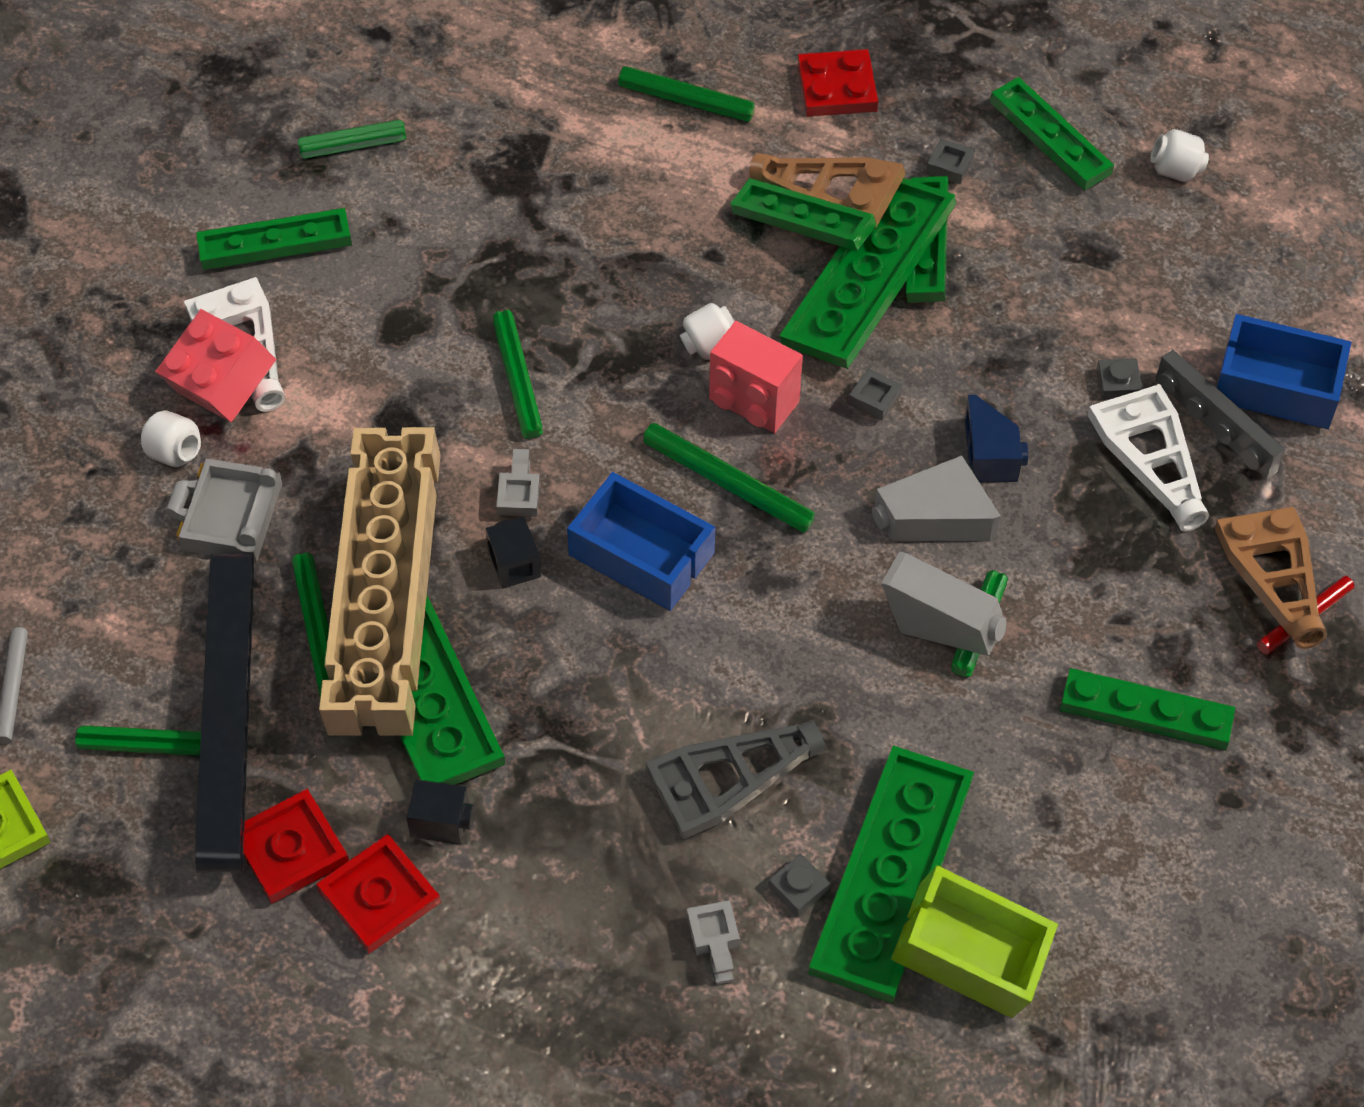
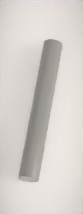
(12, 683)

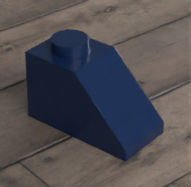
(993, 443)

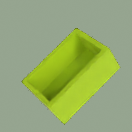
(975, 942)

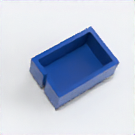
(1283, 371)
(641, 540)

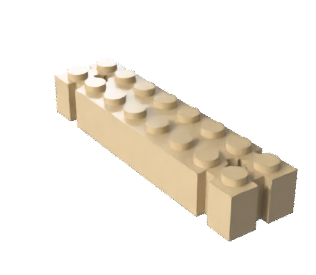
(381, 583)

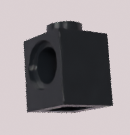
(513, 552)

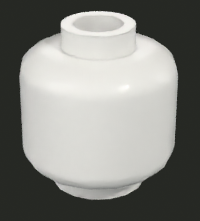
(1179, 155)
(705, 329)
(170, 438)

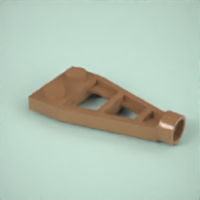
(871, 192)
(1268, 533)

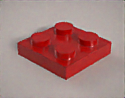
(837, 82)
(291, 846)
(378, 893)

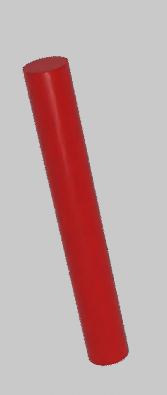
(1324, 601)

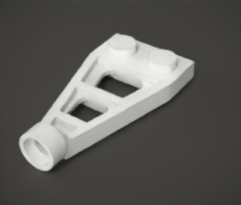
(237, 305)
(1140, 413)

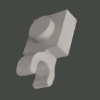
(519, 489)
(715, 932)

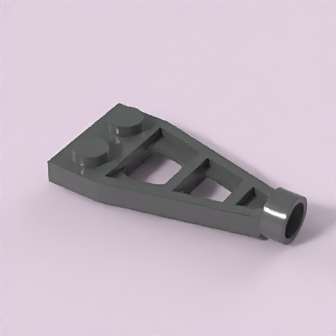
(686, 794)

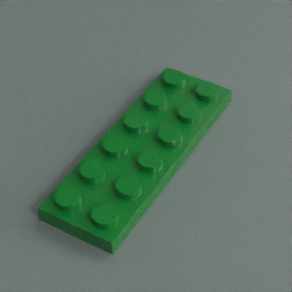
(863, 283)
(449, 728)
(895, 851)

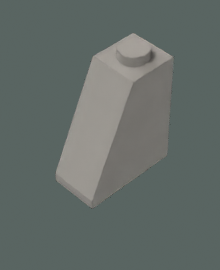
(937, 506)
(942, 606)

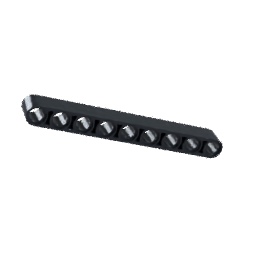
(225, 715)

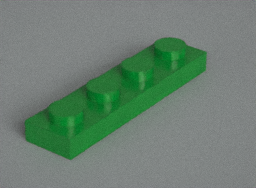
(1051, 133)
(803, 214)
(273, 238)
(928, 278)
(1148, 709)

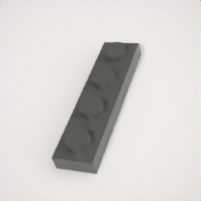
(1219, 414)

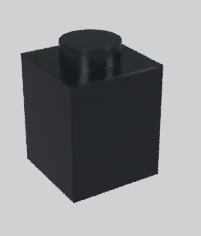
(439, 812)

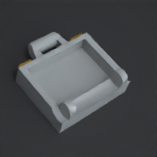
(227, 508)

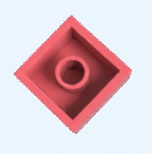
(216, 365)
(755, 377)

